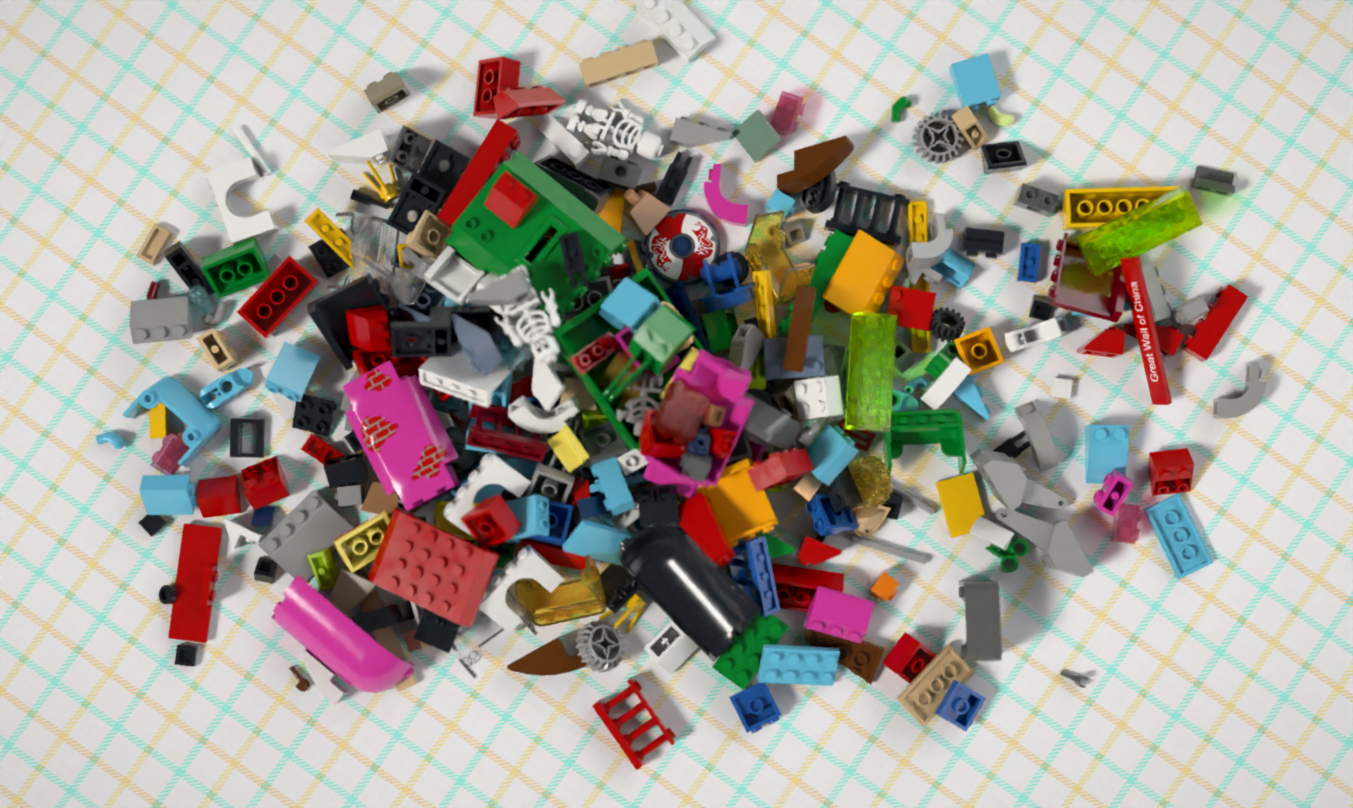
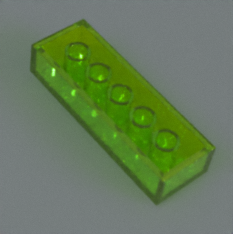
(1139, 230)
(870, 372)

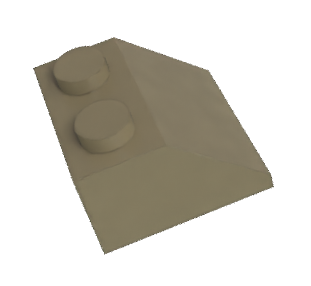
(386, 91)

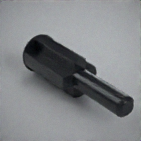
(367, 199)

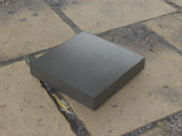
(602, 442)

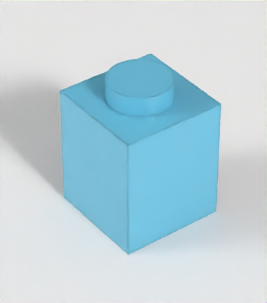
(780, 201)

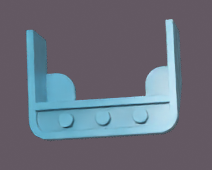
(201, 420)

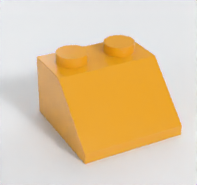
(979, 350)

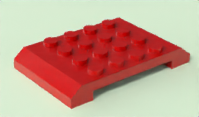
(433, 568)

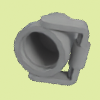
(467, 458)

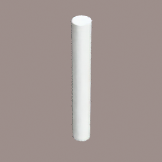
(252, 151)

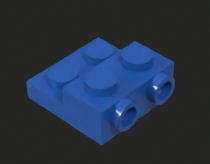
(826, 520)
(960, 705)
(755, 707)

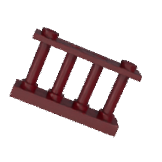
(503, 442)

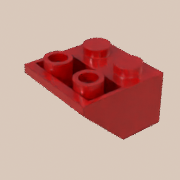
(1170, 471)
(264, 483)

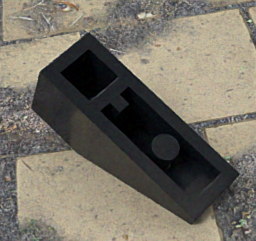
(187, 267)
(844, 492)

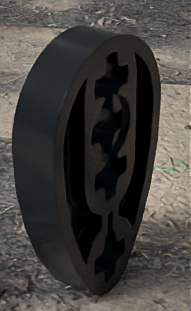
(824, 194)

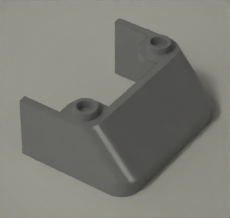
(771, 424)
(981, 620)

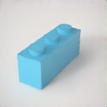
(613, 485)

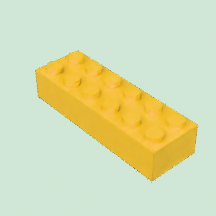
(1096, 206)

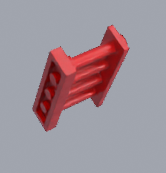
(614, 725)

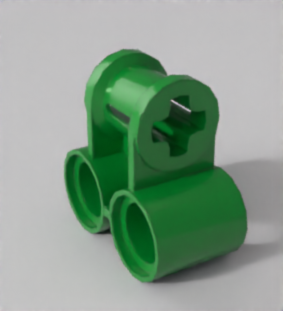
(942, 360)
(1010, 553)

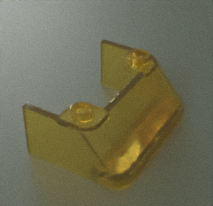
(766, 252)
(567, 601)

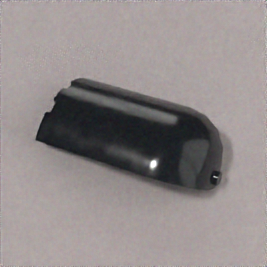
(688, 587)

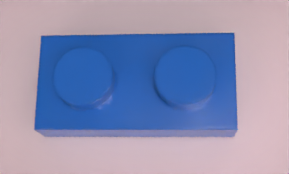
(1028, 262)

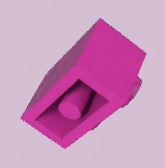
(1112, 493)

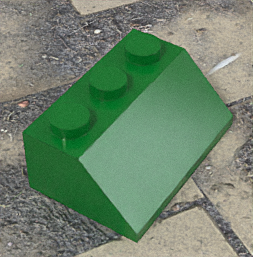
(235, 267)

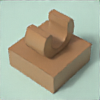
(714, 415)

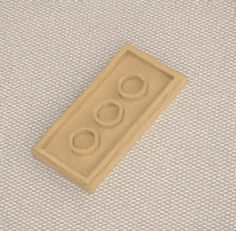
(932, 683)

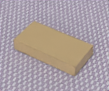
(154, 244)

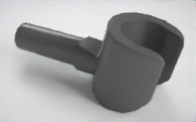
(1075, 678)

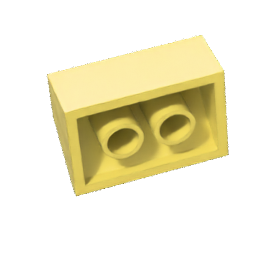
(363, 542)

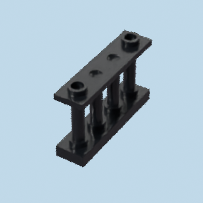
(889, 237)

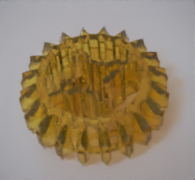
(871, 481)

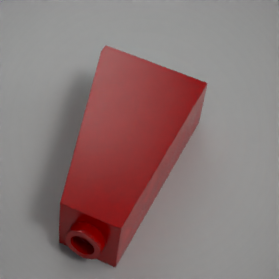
(704, 527)

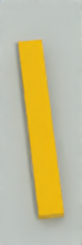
(919, 233)

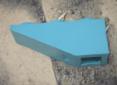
(971, 397)

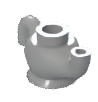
(806, 437)

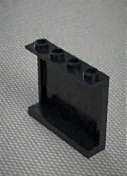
(331, 319)

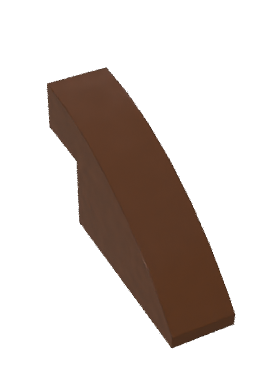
(814, 164)
(799, 328)
(547, 660)

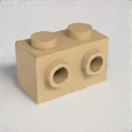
(217, 349)

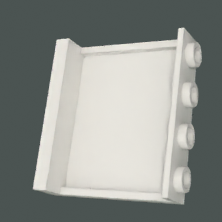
(458, 379)

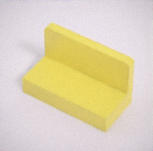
(568, 449)

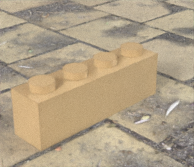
(619, 63)

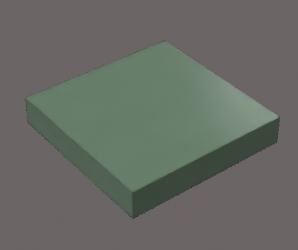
(757, 136)

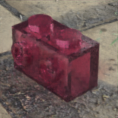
(786, 113)
(170, 453)
(1125, 524)

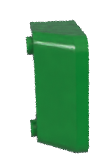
(925, 428)

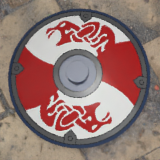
(680, 245)

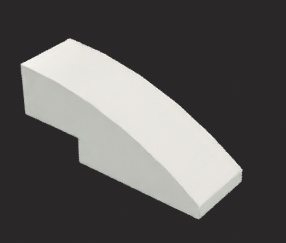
(323, 678)

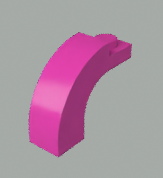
(724, 210)

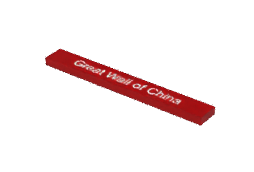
(1145, 330)

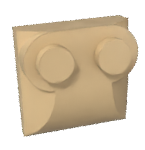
(429, 236)

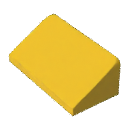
(159, 421)

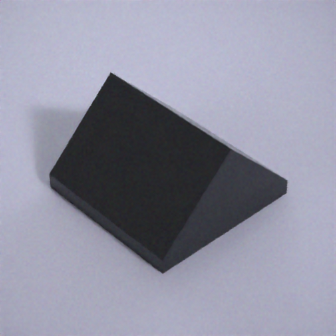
(1002, 157)

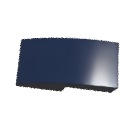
(701, 440)

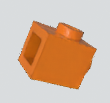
(884, 587)

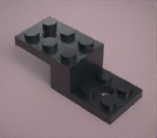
(428, 187)
(435, 337)

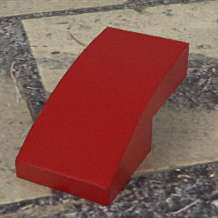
(320, 449)

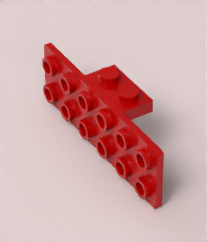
(195, 583)

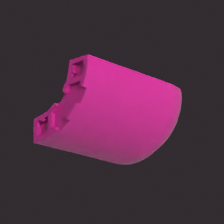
(338, 640)

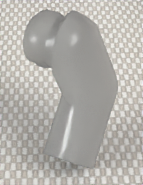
(215, 317)

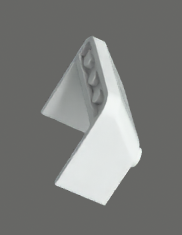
(549, 380)

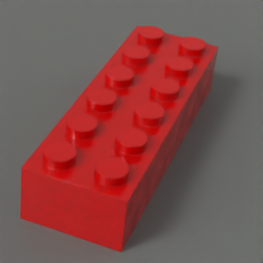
(491, 154)

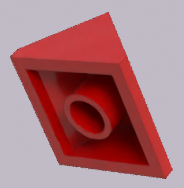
(218, 496)

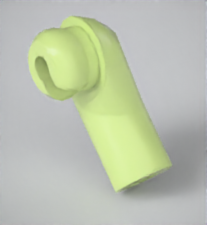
(1000, 119)

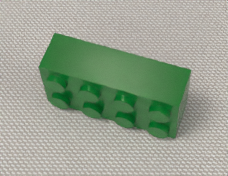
(744, 654)

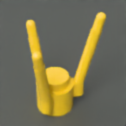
(387, 190)
(634, 604)

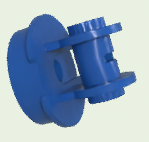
(728, 297)

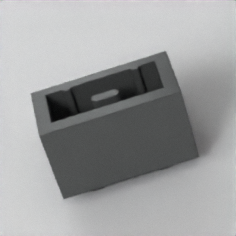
(409, 151)

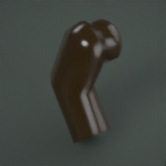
(648, 187)

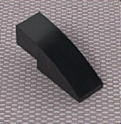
(384, 616)

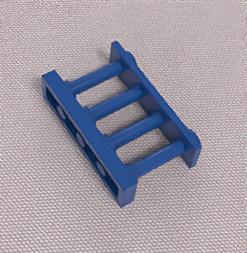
(761, 571)

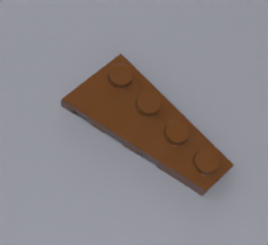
(857, 657)

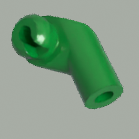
(898, 106)

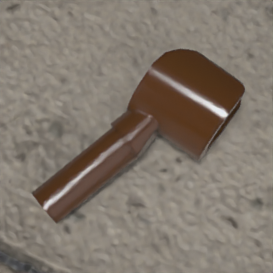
(303, 684)

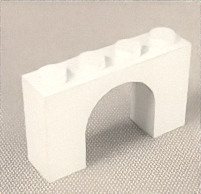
(223, 182)
(491, 471)
(525, 565)

